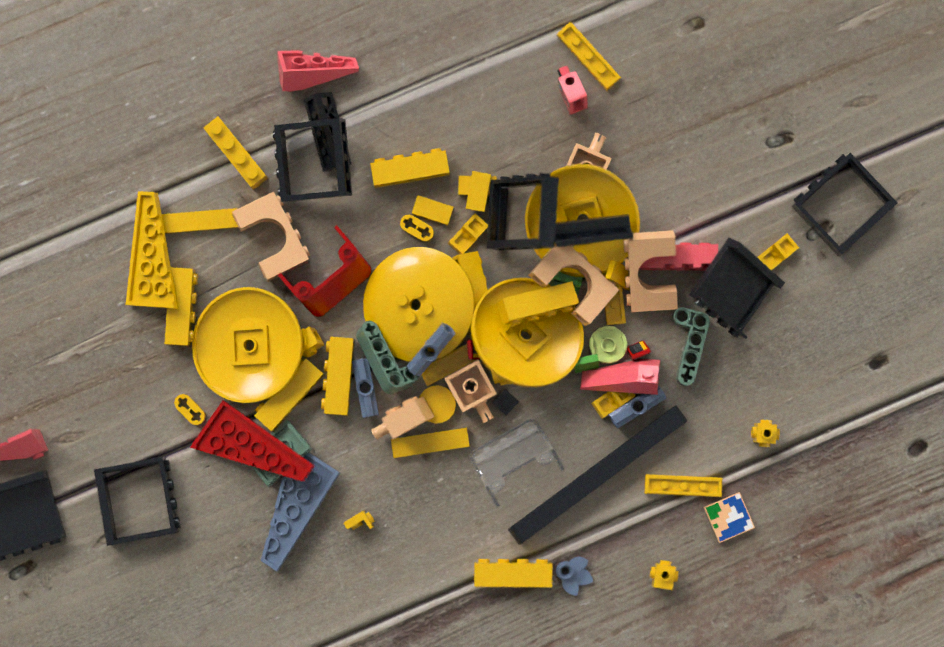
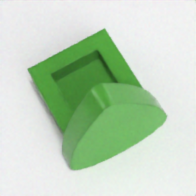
(587, 363)

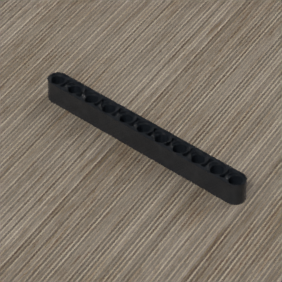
(597, 475)

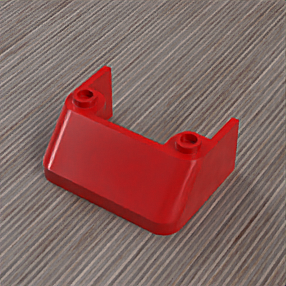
(336, 286)

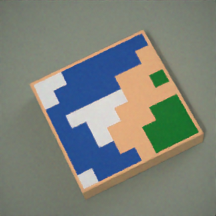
(729, 517)

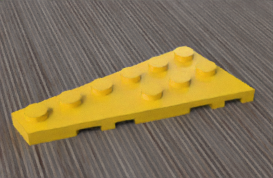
(150, 269)

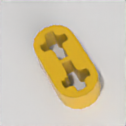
(414, 232)
(186, 412)

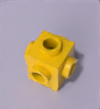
(311, 341)
(757, 433)
(667, 581)

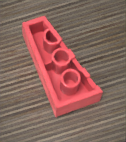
(687, 258)

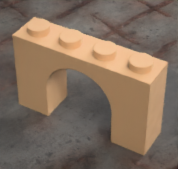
(269, 210)
(639, 249)
(598, 287)

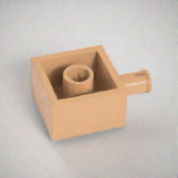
(590, 155)
(482, 390)
(403, 419)

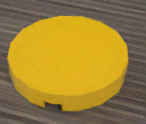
(440, 402)

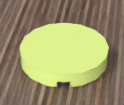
(608, 344)

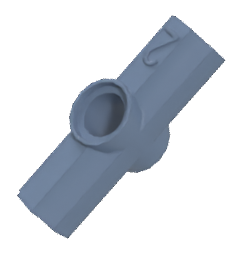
(437, 342)
(367, 400)
(627, 413)

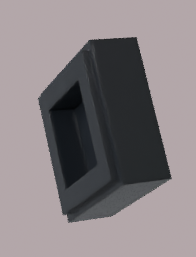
(505, 402)

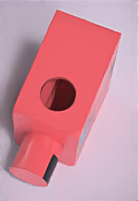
(571, 90)

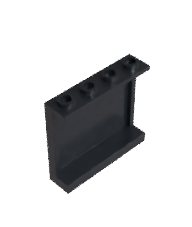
(734, 286)
(28, 515)

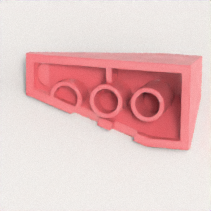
(306, 71)
(628, 377)
(24, 446)

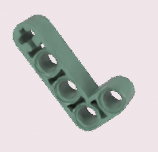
(369, 337)
(696, 350)

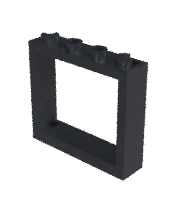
(341, 158)
(868, 179)
(498, 212)
(106, 507)

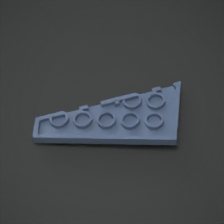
(294, 510)

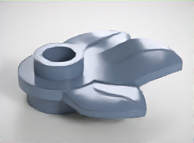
(576, 576)

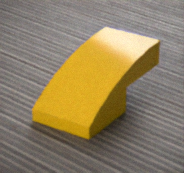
(468, 234)
(778, 252)
(610, 402)

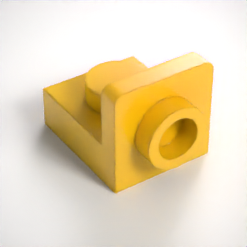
(355, 521)

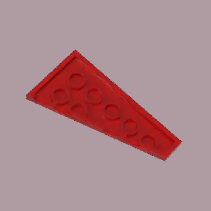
(244, 441)

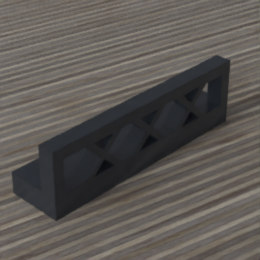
(323, 135)
(593, 230)

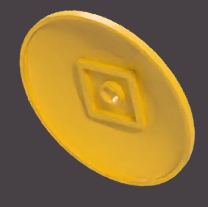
(589, 192)
(438, 285)
(222, 339)
(532, 362)

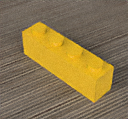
(235, 153)
(409, 168)
(472, 265)
(538, 303)
(180, 320)
(338, 376)
(282, 403)
(512, 573)

